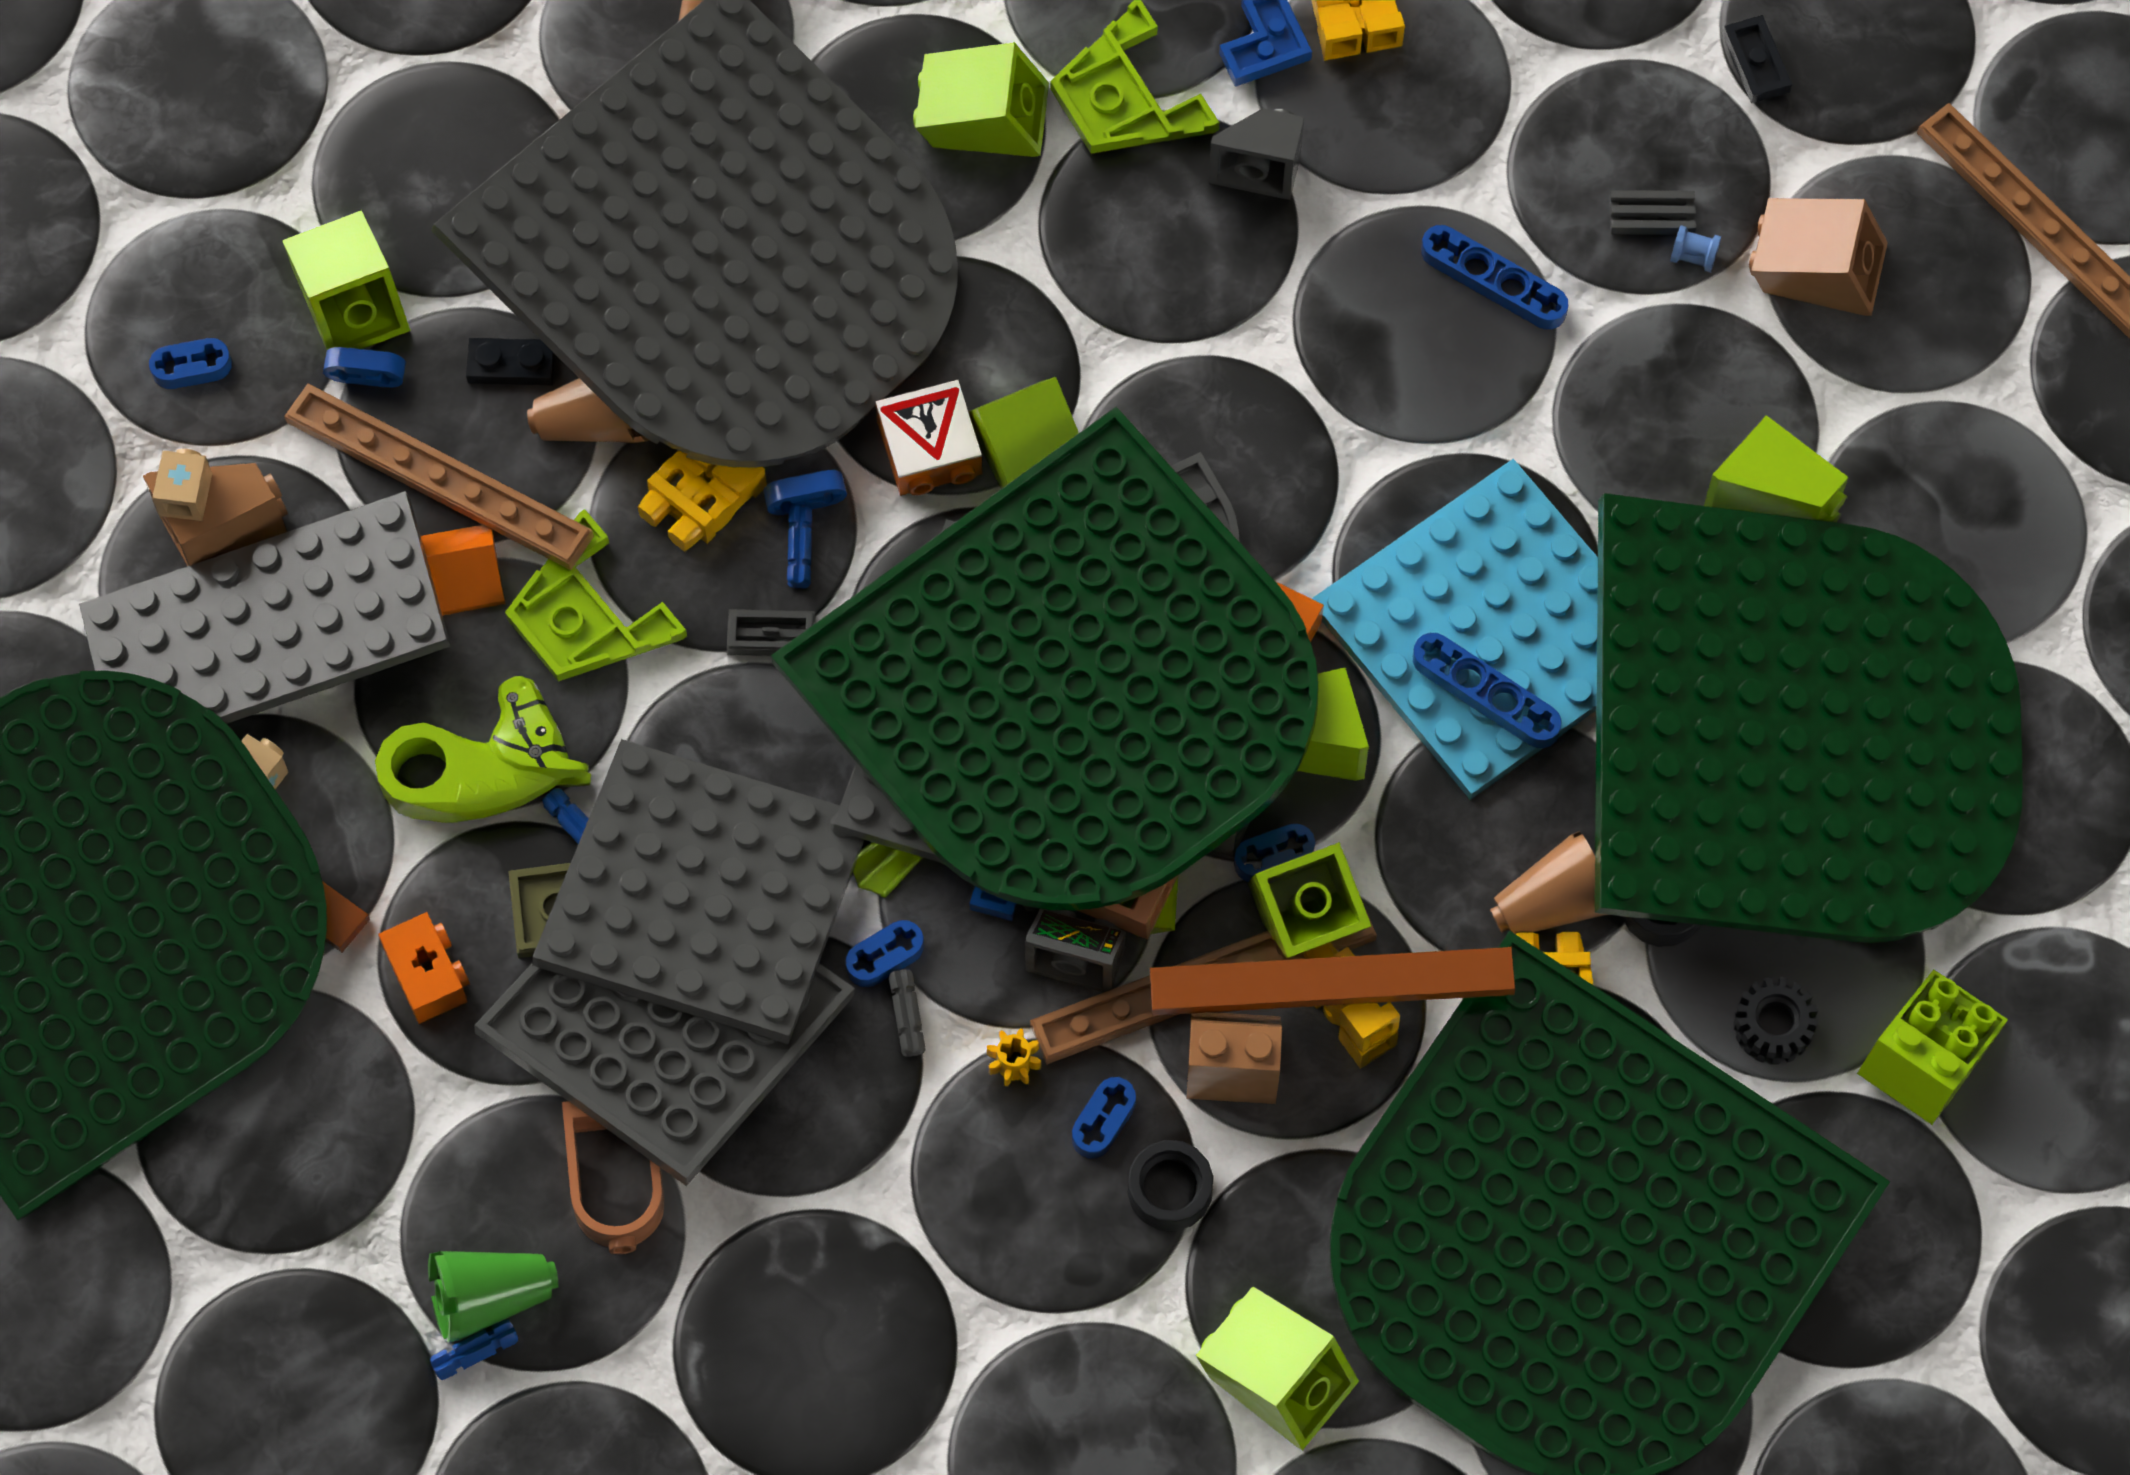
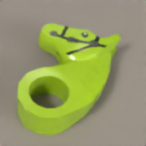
(480, 778)

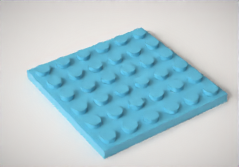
(1502, 583)

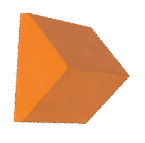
(464, 569)

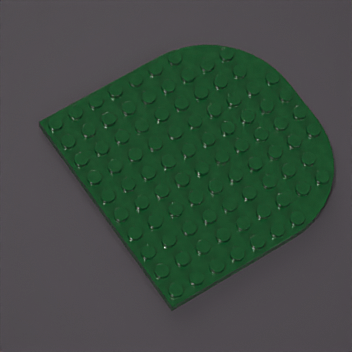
(1070, 680)
(1795, 726)
(146, 920)
(1583, 1232)

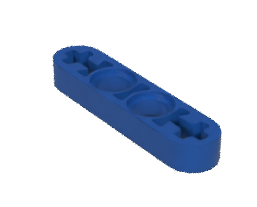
(1490, 282)
(1491, 684)

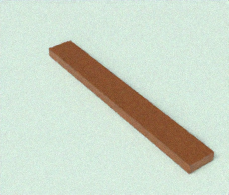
(1332, 981)

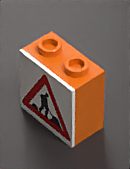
(929, 438)

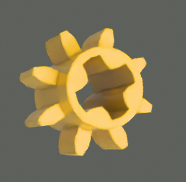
(1005, 1050)

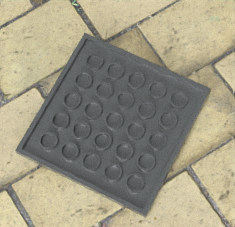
(701, 892)
(647, 1070)

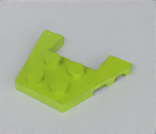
(1111, 100)
(573, 625)

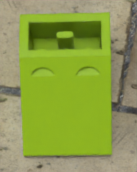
(1932, 1046)

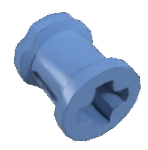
(1695, 248)

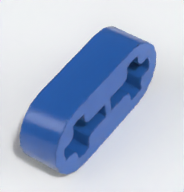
(190, 363)
(364, 367)
(809, 490)
(1271, 843)
(878, 945)
(1095, 1112)

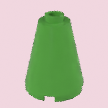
(486, 1288)

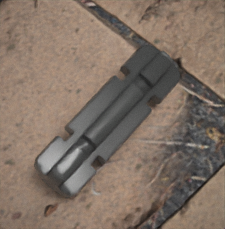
(907, 1013)

